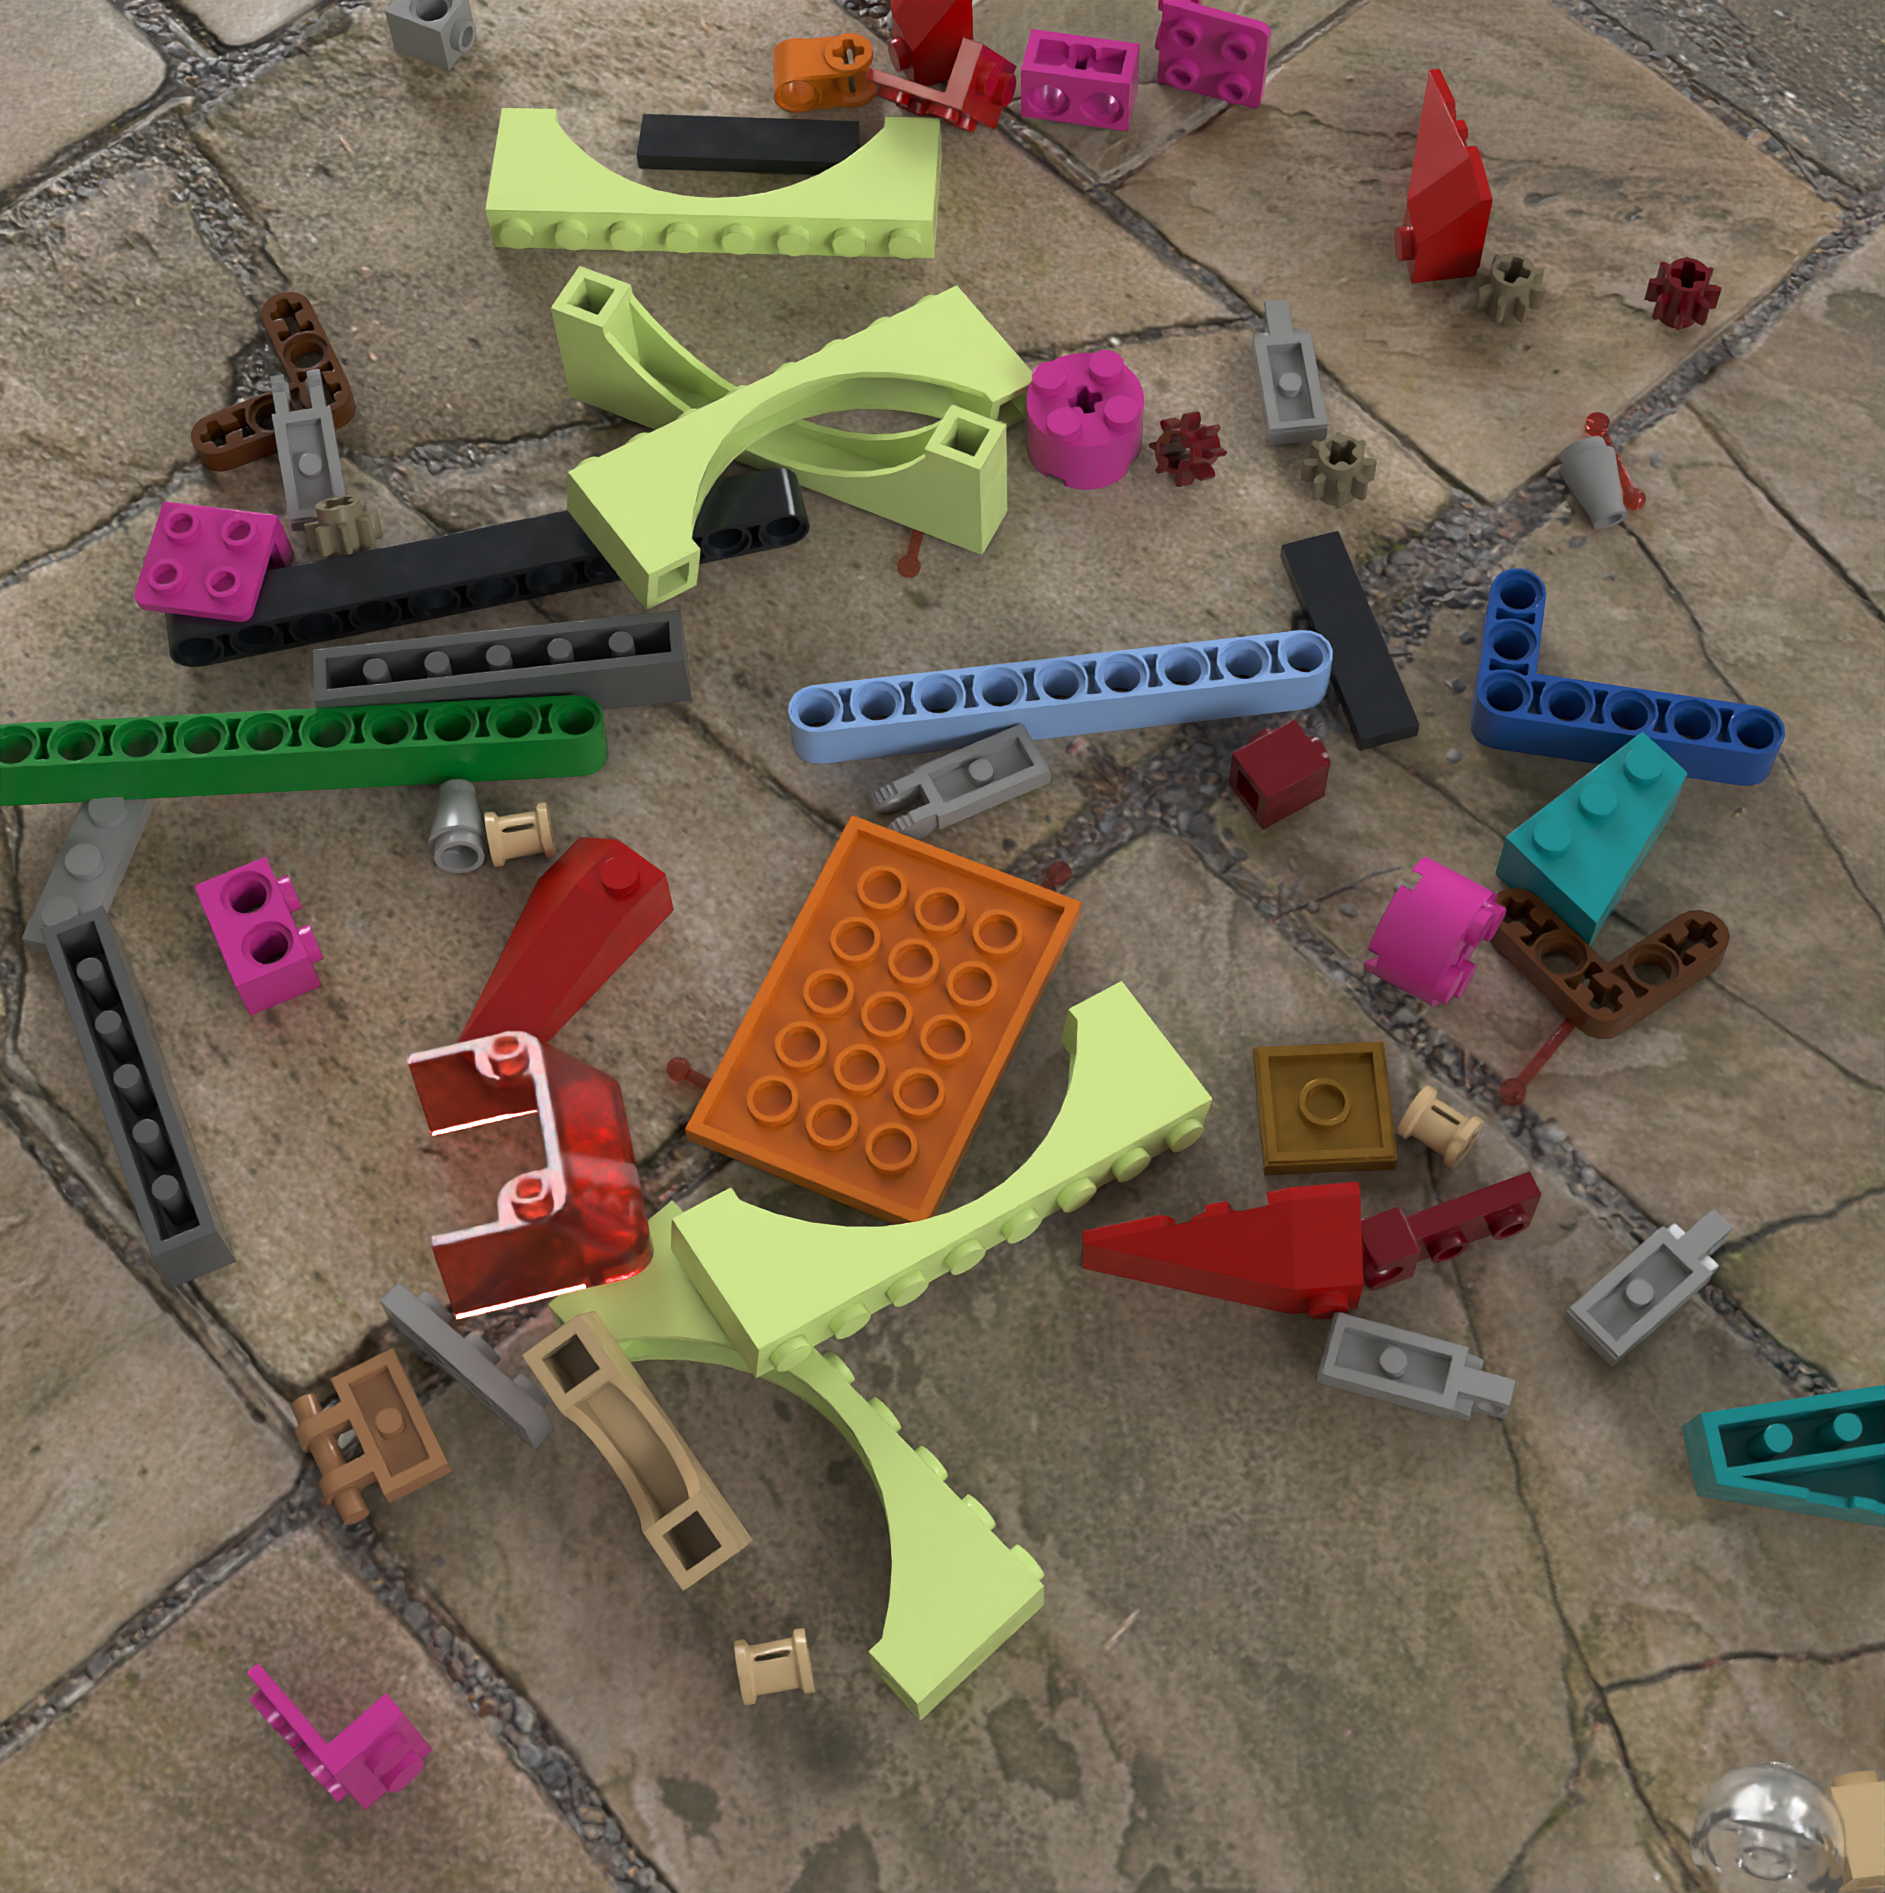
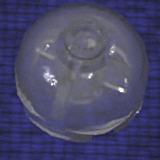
(1770, 1832)

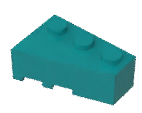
(1595, 835)
(1796, 1455)

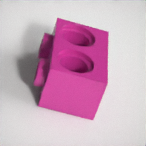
(1079, 80)
(254, 937)

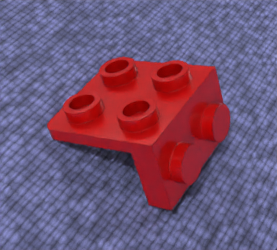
(974, 95)

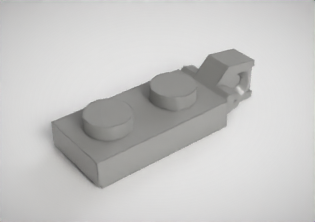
(1288, 379)
(1648, 1287)
(1411, 1370)

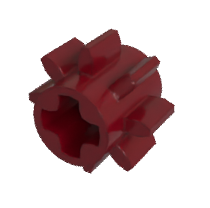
(1682, 293)
(1183, 434)

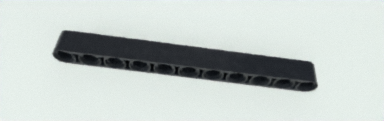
(471, 573)

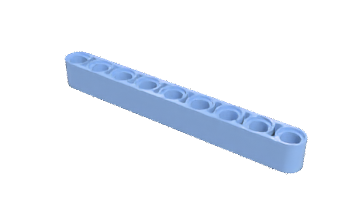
(1084, 678)

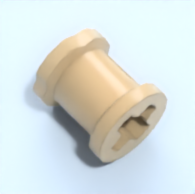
(520, 834)
(1440, 1127)
(774, 1666)

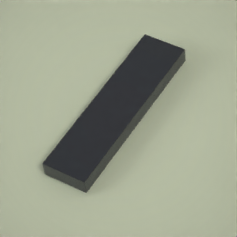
(744, 144)
(1361, 662)

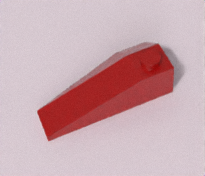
(928, 37)
(1446, 195)
(571, 938)
(1279, 1257)

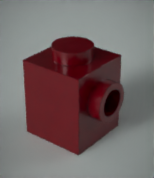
(1279, 772)

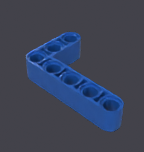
(1598, 708)

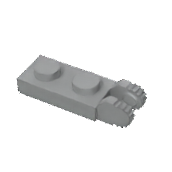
(306, 449)
(964, 783)

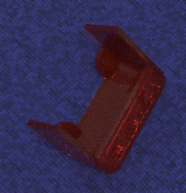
(557, 1225)

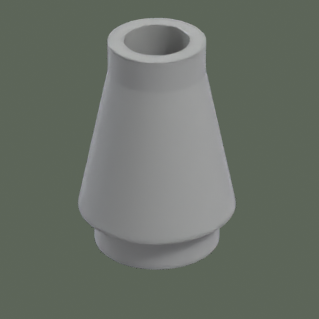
(1594, 479)
(458, 830)

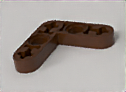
(250, 413)
(1608, 981)

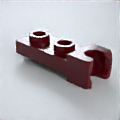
(1444, 1231)

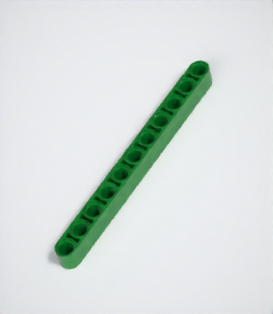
(301, 749)

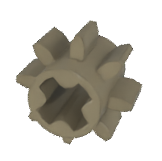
(1509, 288)
(1338, 470)
(342, 527)

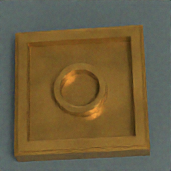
(1324, 1108)

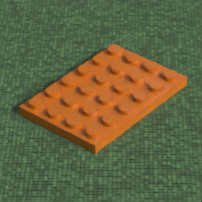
(885, 1024)

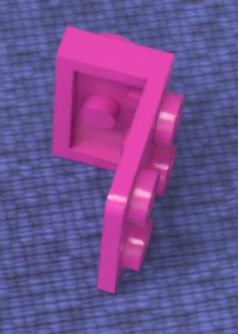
(1212, 52)
(210, 561)
(365, 1759)

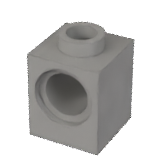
(432, 29)

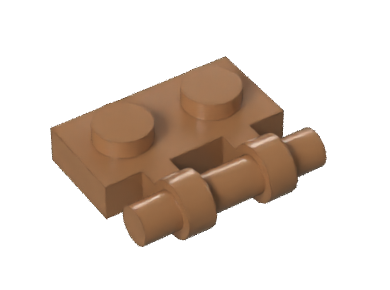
(390, 1427)

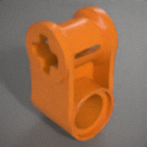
(816, 73)

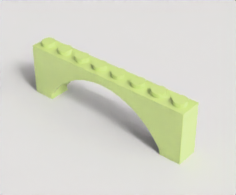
(866, 206)
(931, 479)
(648, 493)
(797, 1282)
(951, 1577)

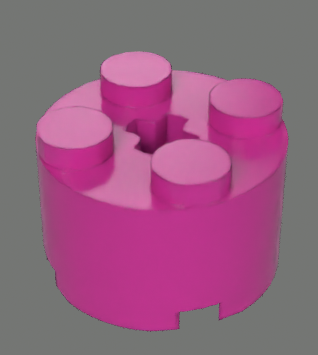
(1084, 419)
(1433, 933)

